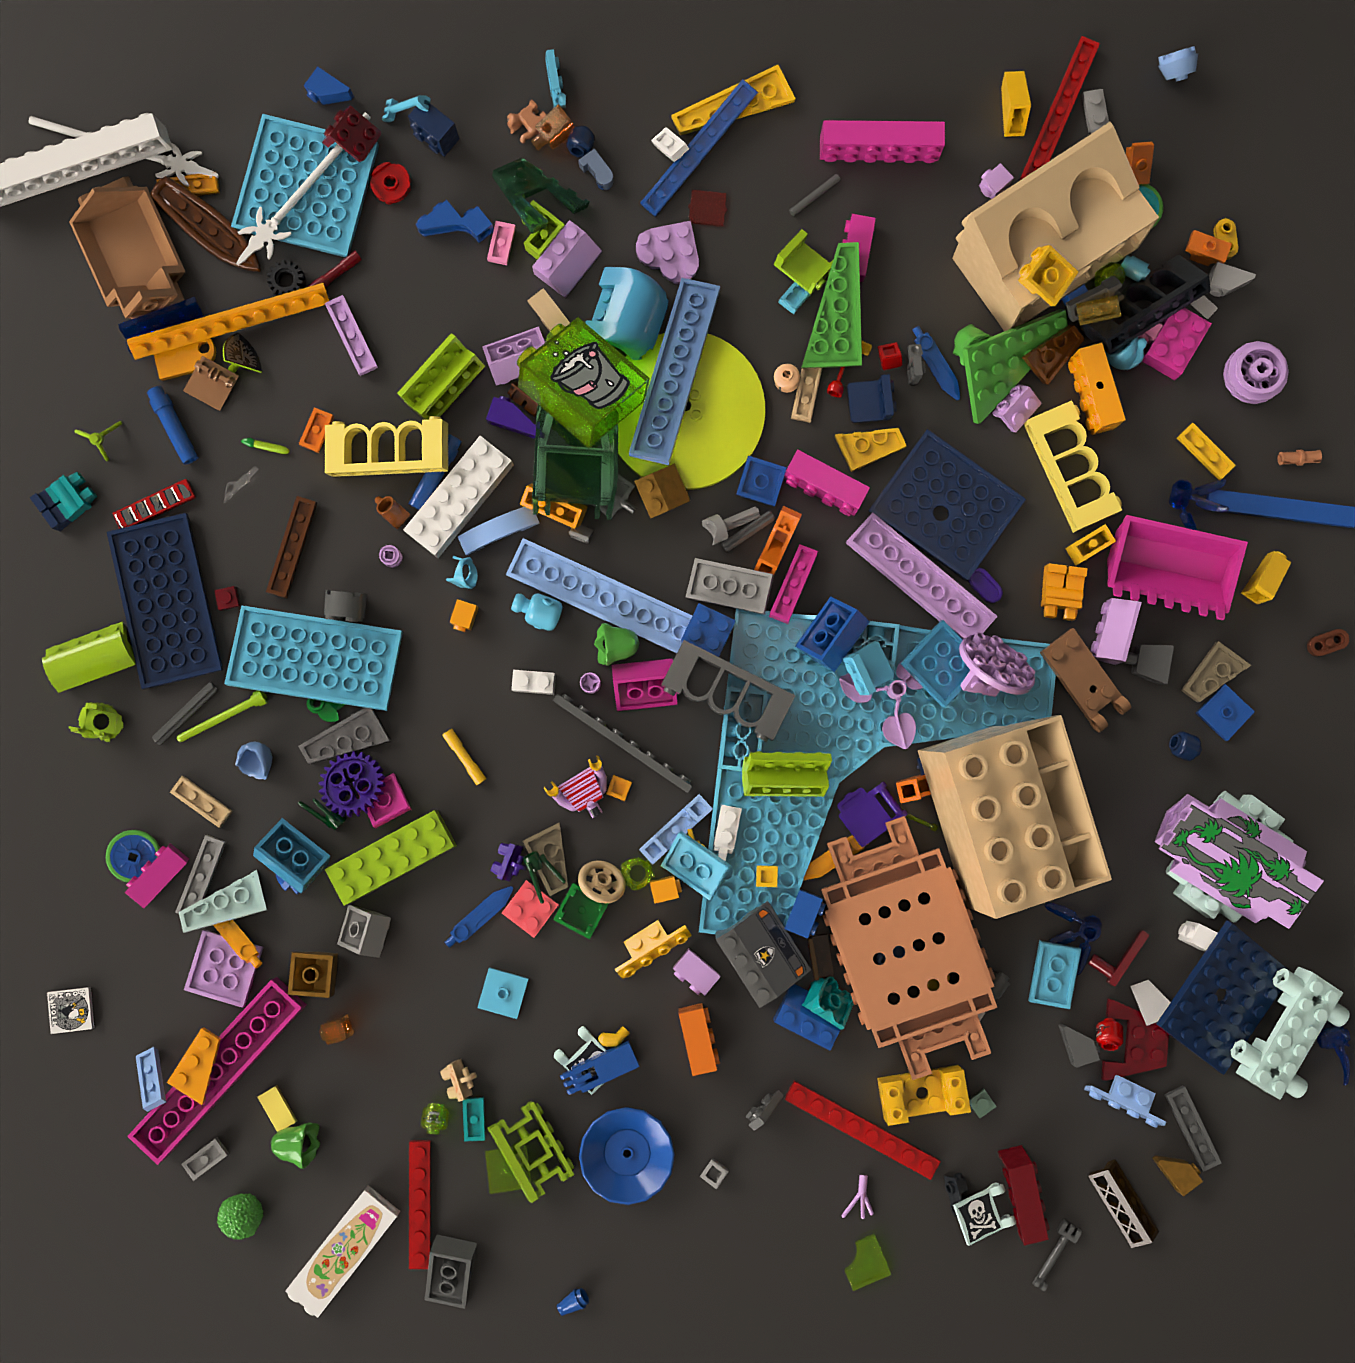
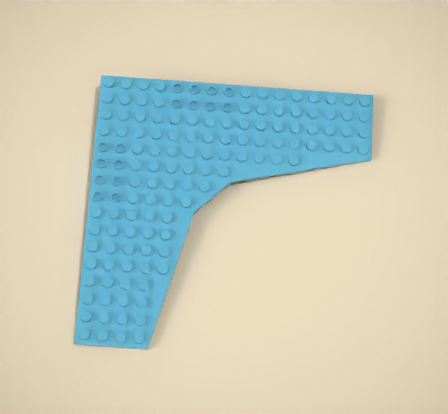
(824, 720)

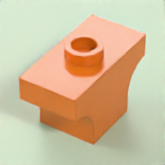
(1140, 160)
(1207, 249)

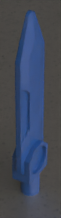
(937, 363)
(479, 916)

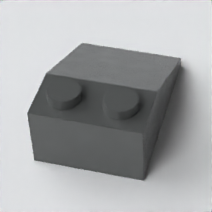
(450, 1271)

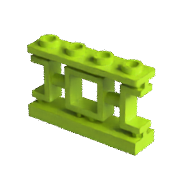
(518, 1159)

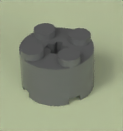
(345, 604)

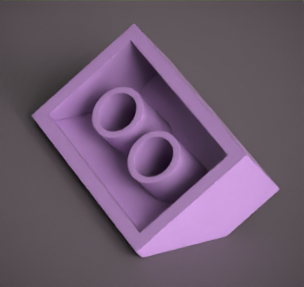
(566, 259)
(503, 354)
(1115, 630)

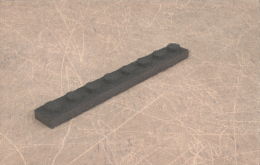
(616, 737)

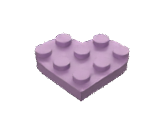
(670, 250)

